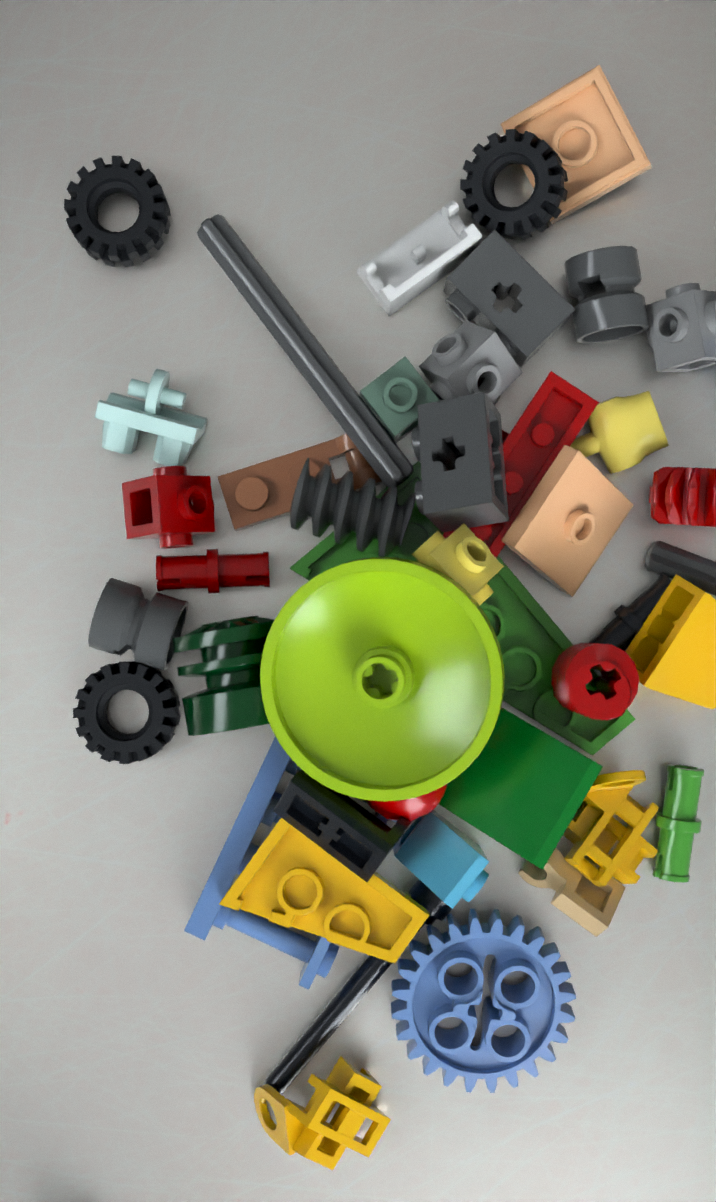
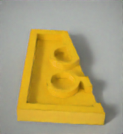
(312, 891)

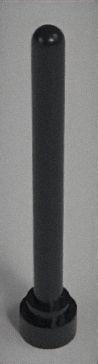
(346, 1000)

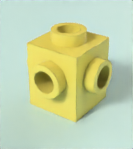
(462, 559)

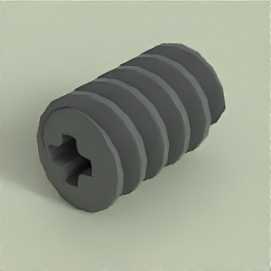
(350, 510)

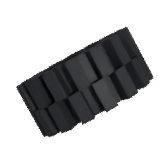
(484, 169)
(113, 179)
(93, 712)

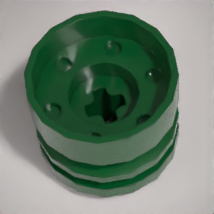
(231, 670)

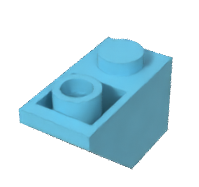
(443, 858)

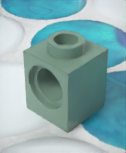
(395, 398)

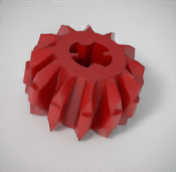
(684, 496)

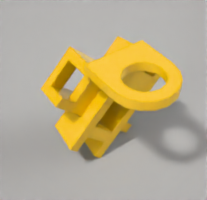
(597, 830)
(306, 1128)

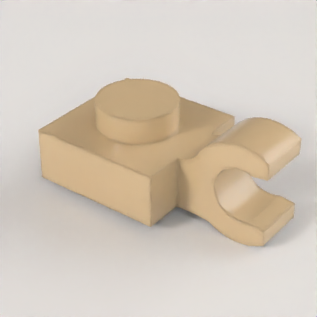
(575, 894)

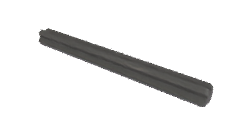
(305, 351)

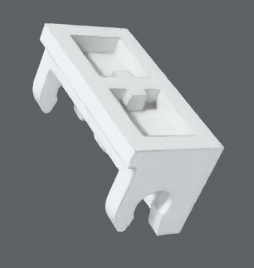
(420, 258)

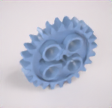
(432, 995)

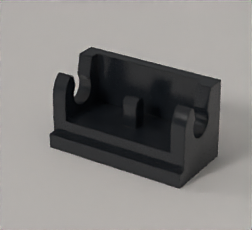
(339, 824)

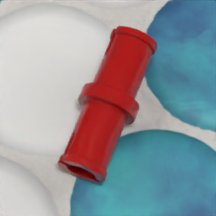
(212, 571)

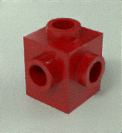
(168, 507)

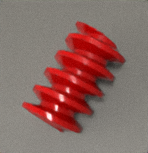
(614, 687)

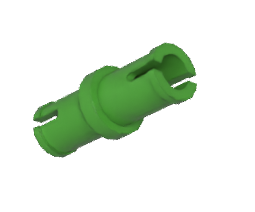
(678, 823)

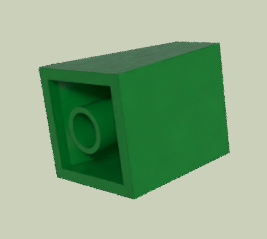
(522, 788)

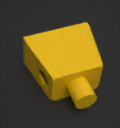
(679, 645)

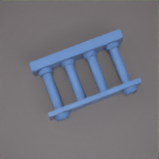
(234, 858)

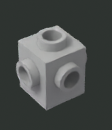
(683, 329)
(470, 363)

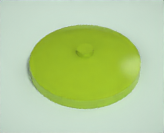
(382, 679)

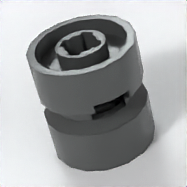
(606, 294)
(136, 623)

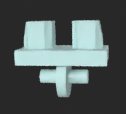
(127, 416)

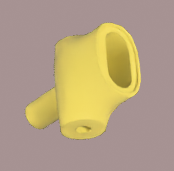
(623, 432)

